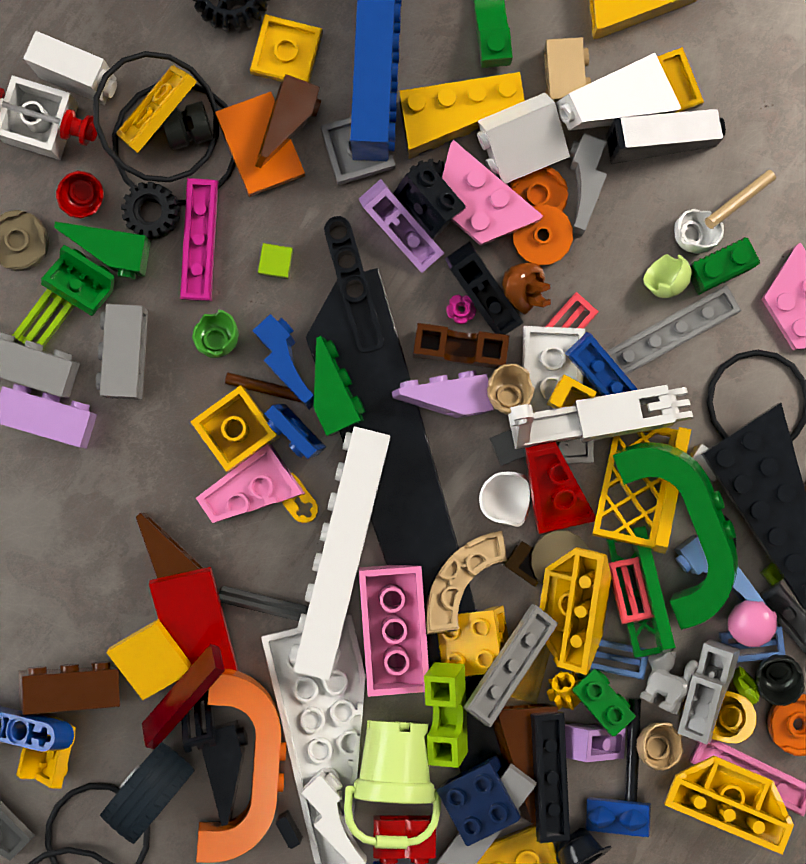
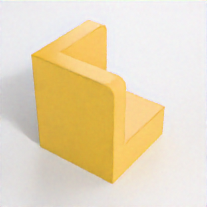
(569, 391)

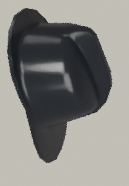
(580, 849)

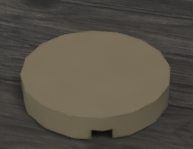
(22, 240)
(550, 548)

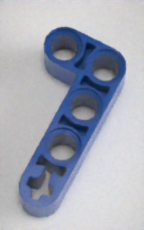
(32, 730)

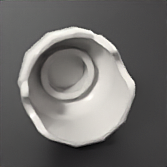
(694, 234)

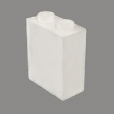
(69, 67)
(523, 138)

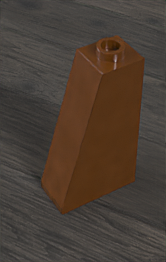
(515, 742)

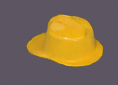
(735, 720)

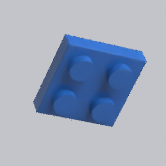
(302, 439)

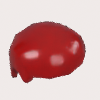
(79, 194)

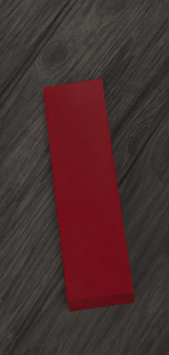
(183, 696)

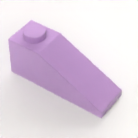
(400, 226)

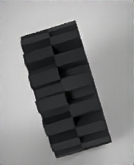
(138, 197)

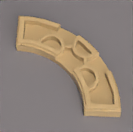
(455, 575)

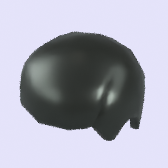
(780, 680)

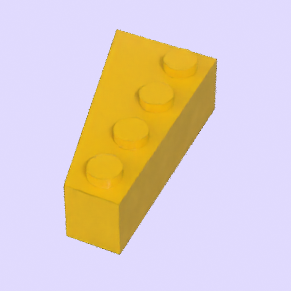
(453, 109)

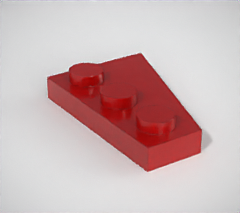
(554, 490)

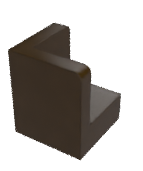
(519, 561)

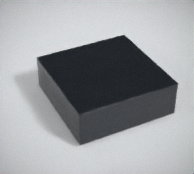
(289, 829)

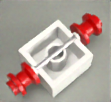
(41, 118)

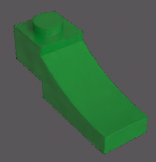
(493, 33)

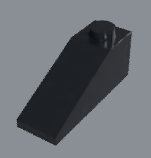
(483, 289)
(225, 766)

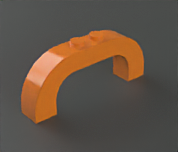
(243, 832)

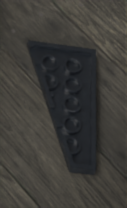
(767, 488)

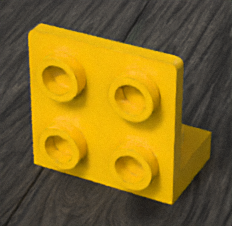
(476, 641)

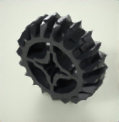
(226, 16)

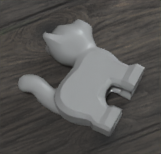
(666, 684)

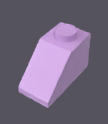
(593, 743)

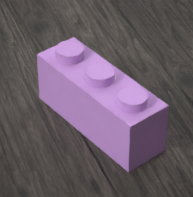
(46, 416)

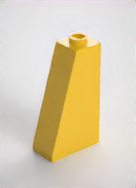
(616, 15)

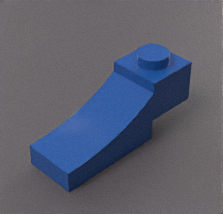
(277, 339)

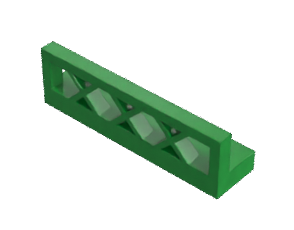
(660, 622)

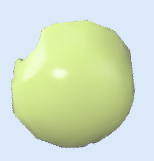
(668, 276)

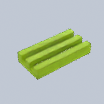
(36, 310)

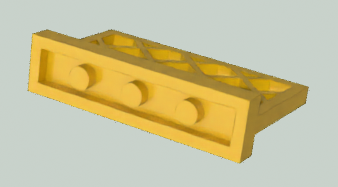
(666, 498)

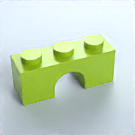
(448, 734)

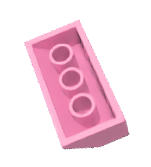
(393, 629)

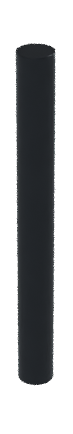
(632, 756)

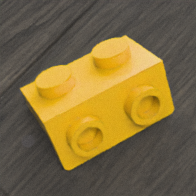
(45, 767)

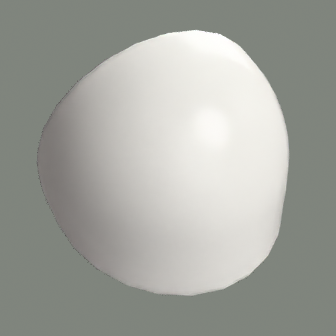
(506, 498)

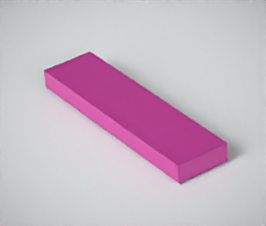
(199, 239)

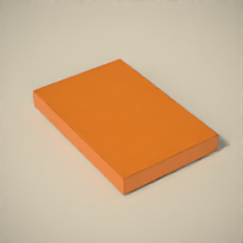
(244, 132)

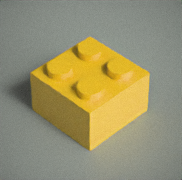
(234, 428)

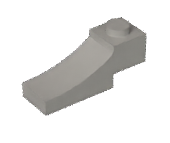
(589, 180)
(708, 690)

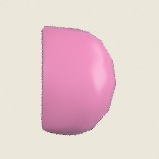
(752, 623)

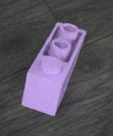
(449, 397)

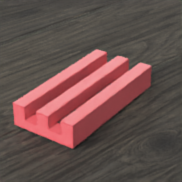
(583, 305)
(636, 616)

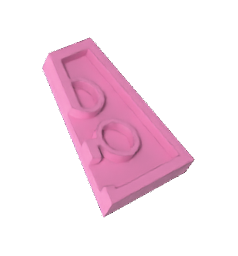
(250, 486)

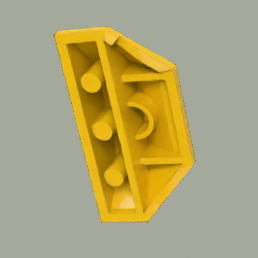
(577, 598)
(733, 802)

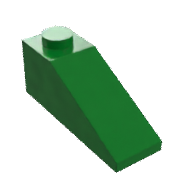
(118, 250)

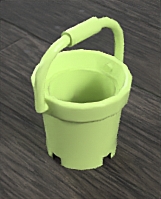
(394, 772)

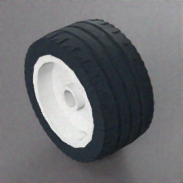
(146, 792)

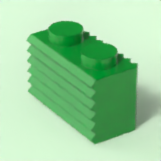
(723, 265)

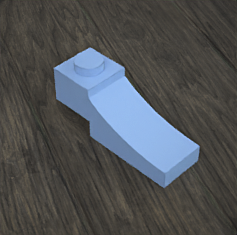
(693, 559)

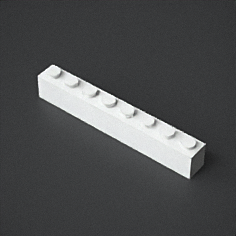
(341, 553)

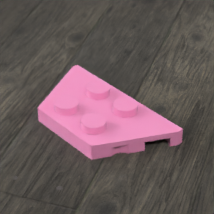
(490, 203)
(787, 298)

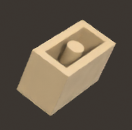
(565, 66)

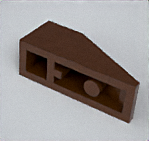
(290, 113)
(165, 553)

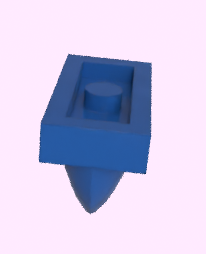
(618, 817)

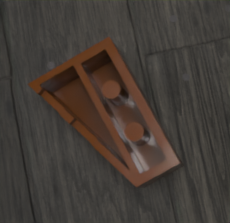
(68, 688)

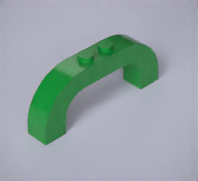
(705, 508)

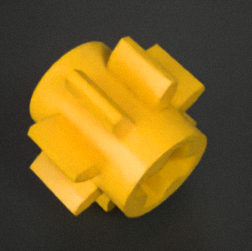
(562, 690)

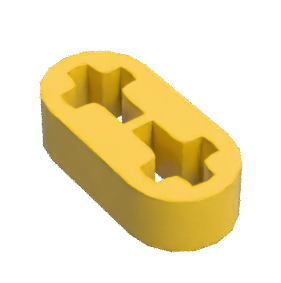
(293, 507)

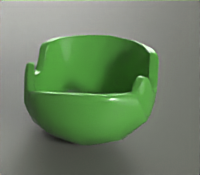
(216, 334)

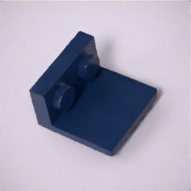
(479, 801)

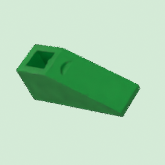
(332, 397)

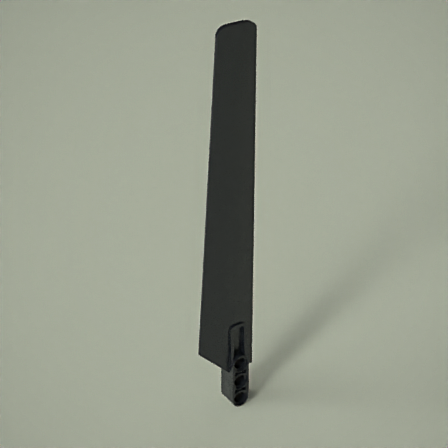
(409, 502)

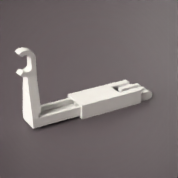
(599, 417)

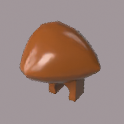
(524, 286)

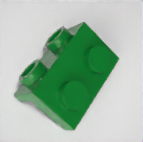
(79, 280)
(602, 701)

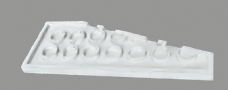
(320, 721)

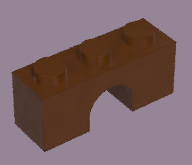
(451, 346)

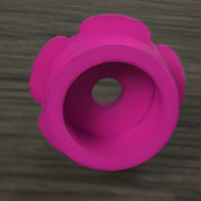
(454, 313)

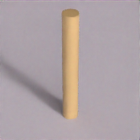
(740, 199)

